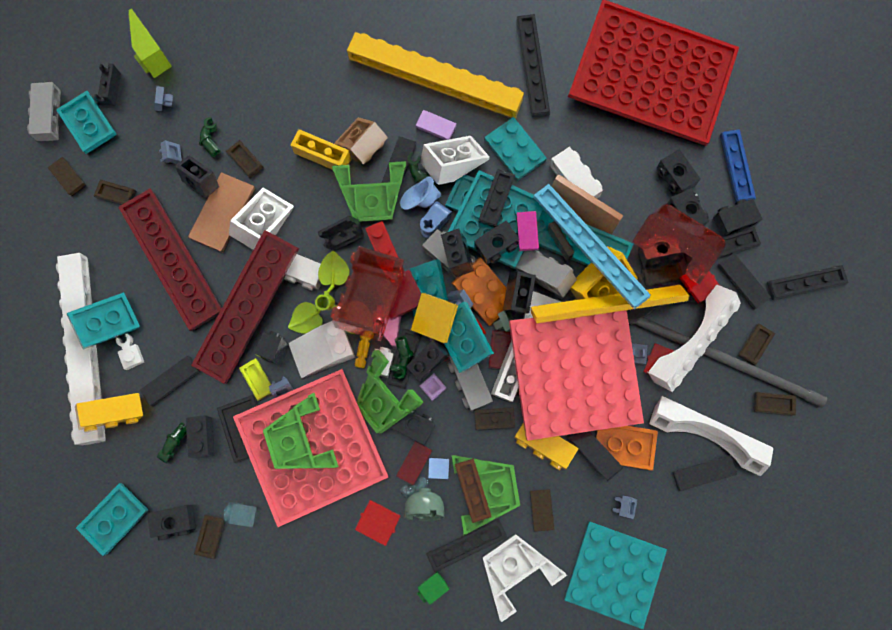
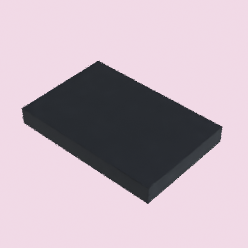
(229, 426)

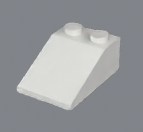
(452, 158)
(261, 213)
(321, 349)

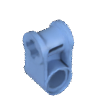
(436, 217)

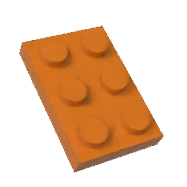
(484, 291)
(630, 445)

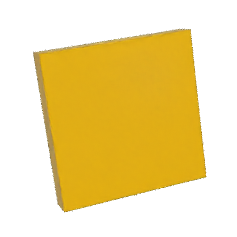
(434, 317)

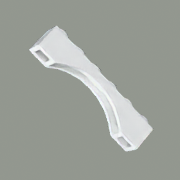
(672, 368)
(746, 450)

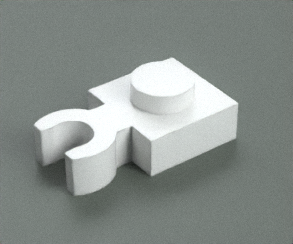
(131, 354)

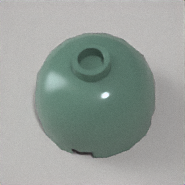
(424, 506)

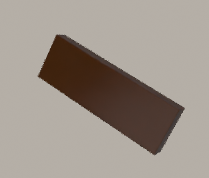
(473, 490)

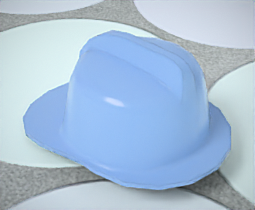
(421, 194)

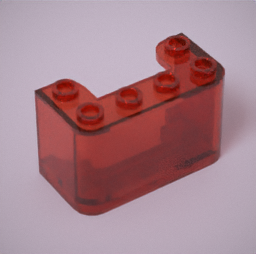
(684, 234)
(369, 293)

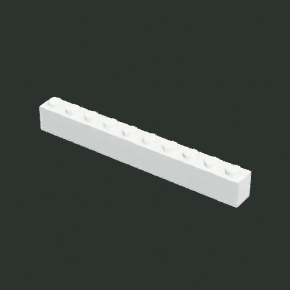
(81, 364)

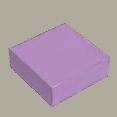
(433, 387)

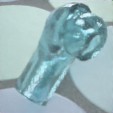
(407, 491)

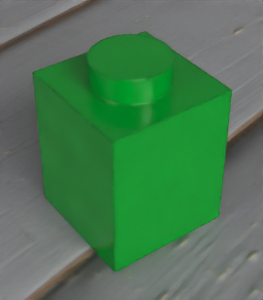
(432, 588)

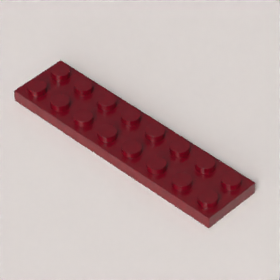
(170, 259)
(245, 307)

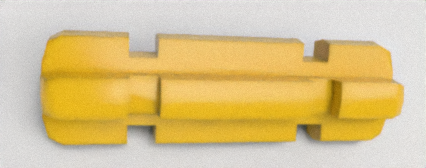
(362, 352)

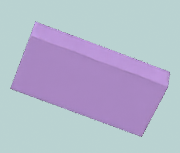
(436, 125)

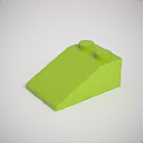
(147, 51)

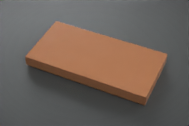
(221, 206)
(586, 206)

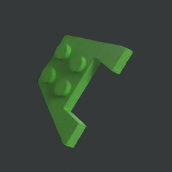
(371, 200)
(378, 403)
(289, 442)
(499, 489)

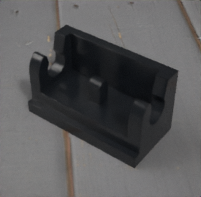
(108, 85)
(341, 233)

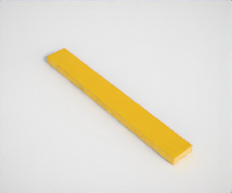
(605, 304)

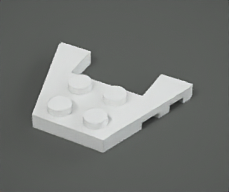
(510, 565)

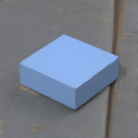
(438, 468)

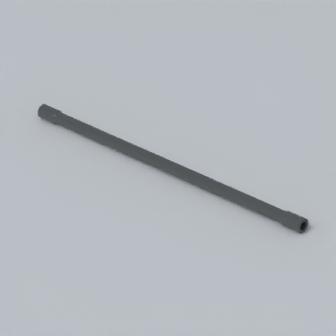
(808, 395)

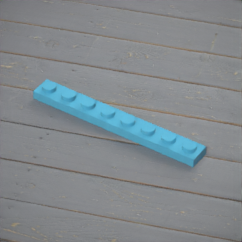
(592, 247)

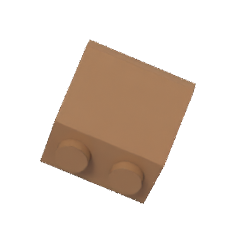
(362, 140)

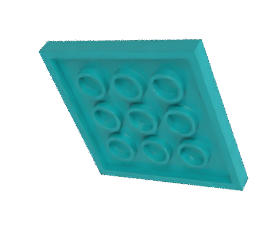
(471, 208)
(615, 575)

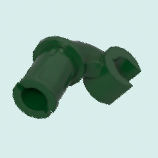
(205, 138)
(417, 174)
(404, 356)
(171, 442)

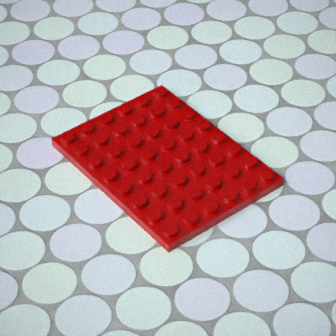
(654, 72)

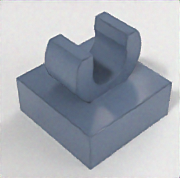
(162, 99)
(170, 152)
(459, 296)
(639, 353)
(280, 388)
(628, 507)

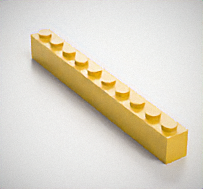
(435, 75)

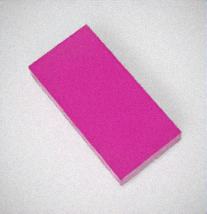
(527, 231)

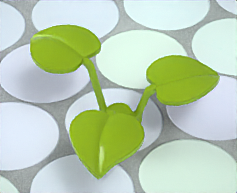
(331, 271)

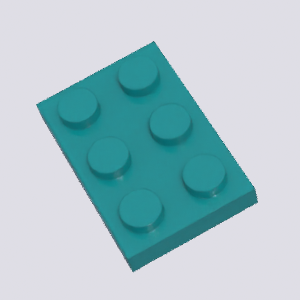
(86, 122)
(515, 148)
(430, 279)
(103, 320)
(466, 340)
(112, 519)

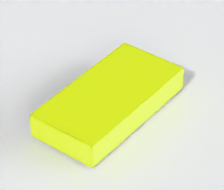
(256, 379)

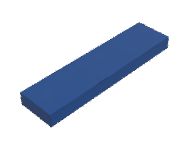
(737, 165)

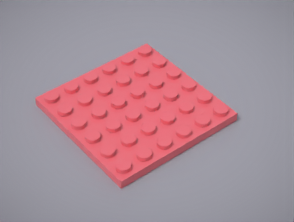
(575, 374)
(335, 427)

